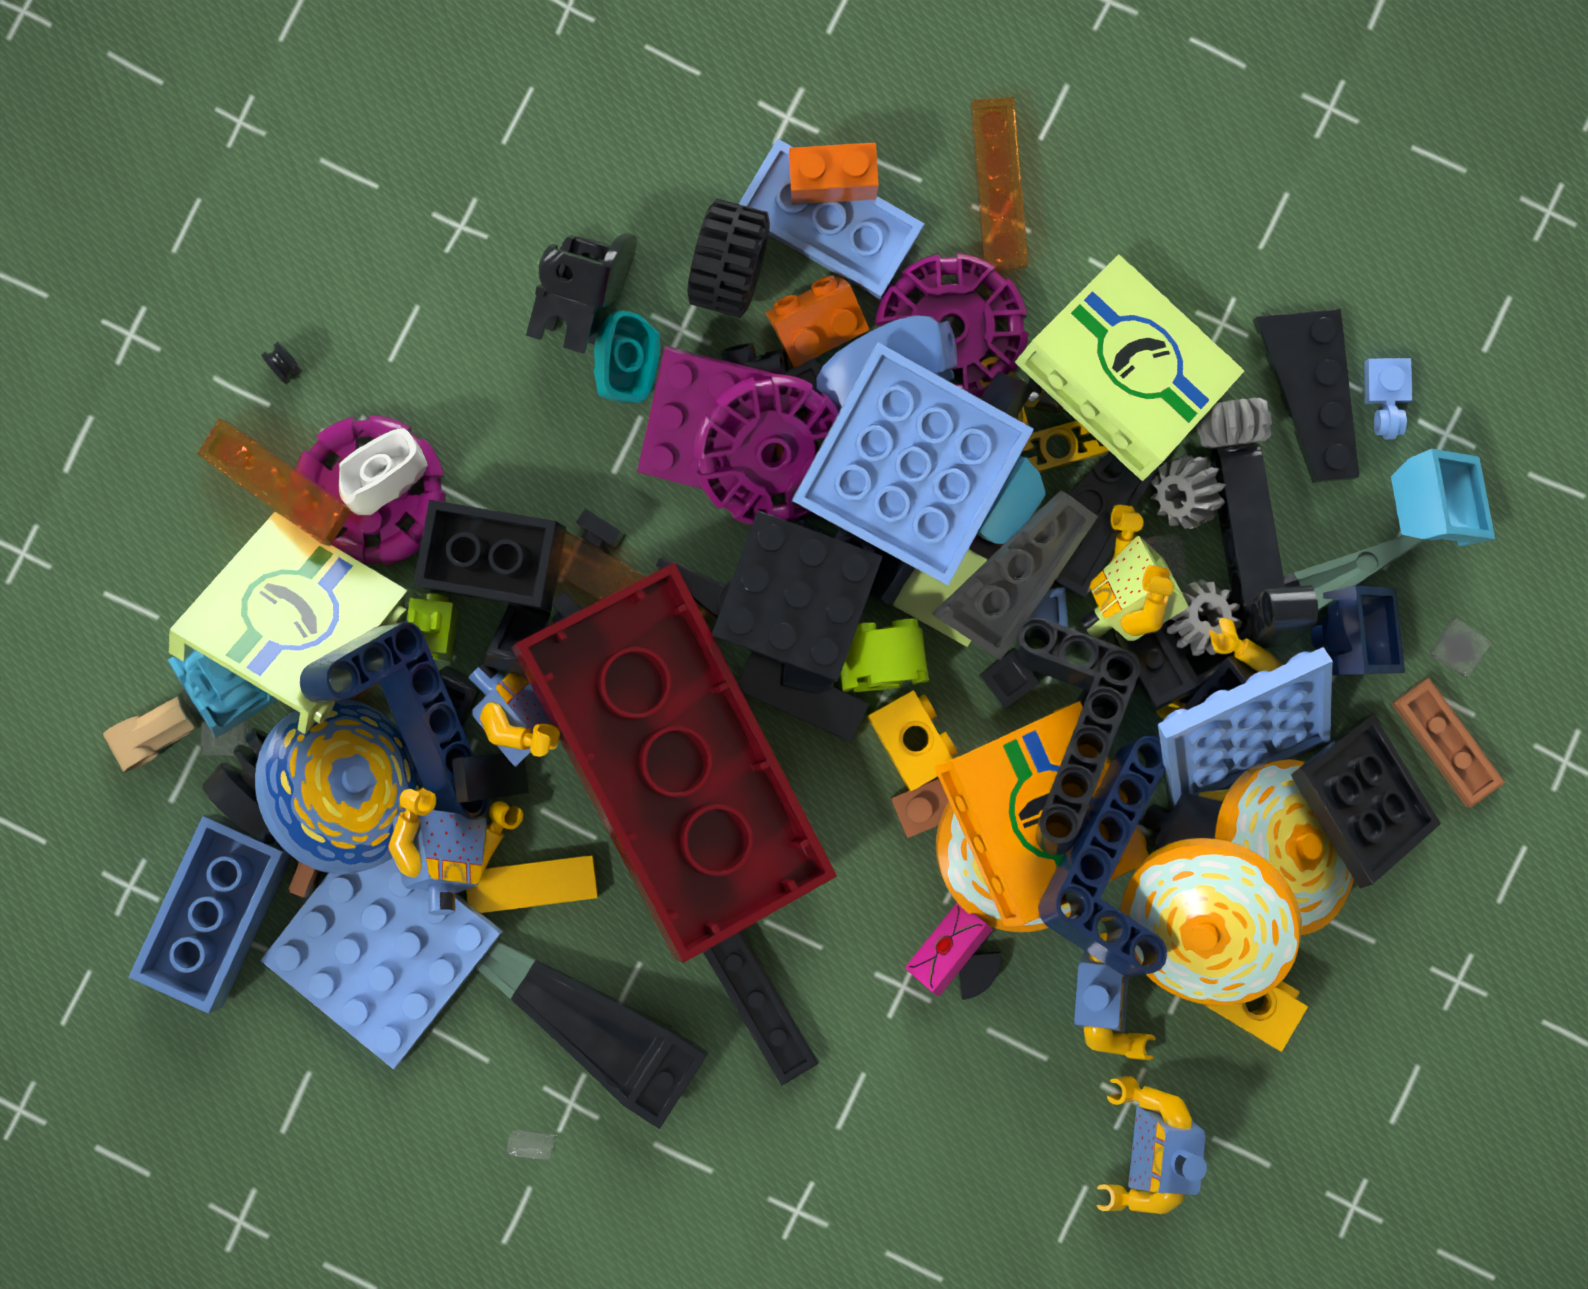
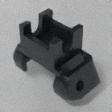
(586, 293)

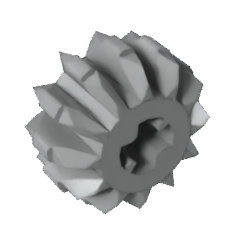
(1235, 423)
(1188, 491)
(1202, 602)

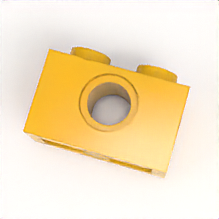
(890, 725)
(1273, 1020)

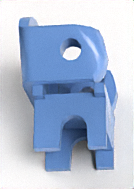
(914, 337)

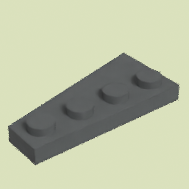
(1017, 576)

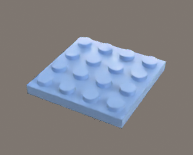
(912, 464)
(1257, 722)
(378, 956)

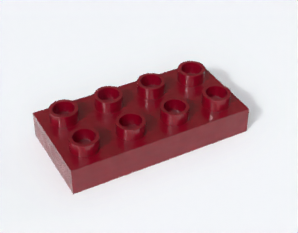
(674, 762)

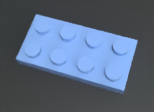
(850, 238)

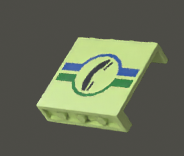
(1129, 367)
(284, 608)

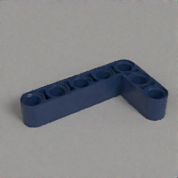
(417, 697)
(1102, 858)

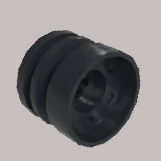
(235, 790)

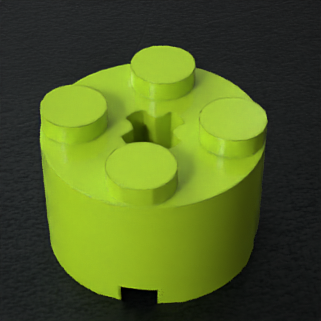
(885, 657)

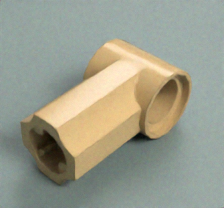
(140, 738)

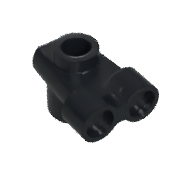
(745, 355)

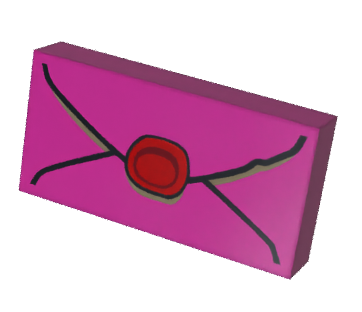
(948, 949)

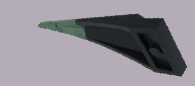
(1174, 672)
(621, 1047)

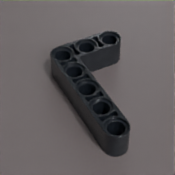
(1268, 609)
(1089, 728)

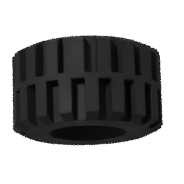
(728, 258)

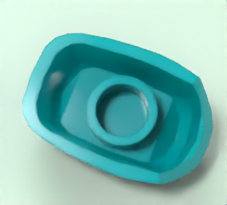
(626, 357)

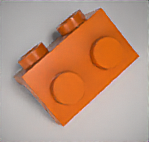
(817, 319)

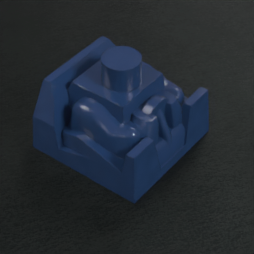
(1361, 631)

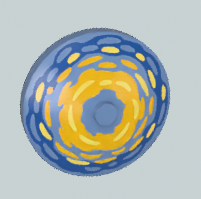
(335, 787)

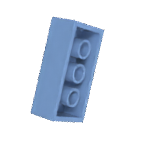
(210, 914)

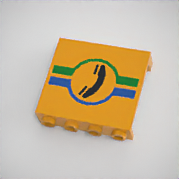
(999, 803)

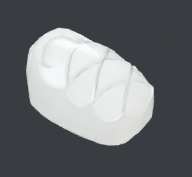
(380, 471)

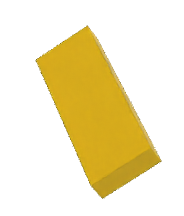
(535, 884)

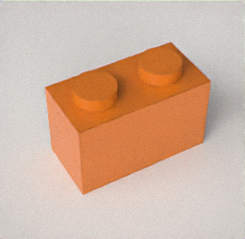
(833, 173)

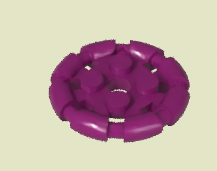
(967, 306)
(749, 438)
(395, 543)

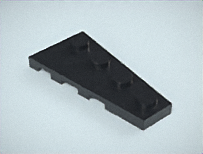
(1314, 384)
(1099, 491)

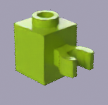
(438, 623)

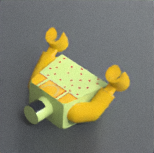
(1136, 587)

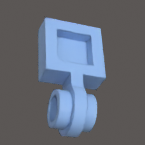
(1388, 383)

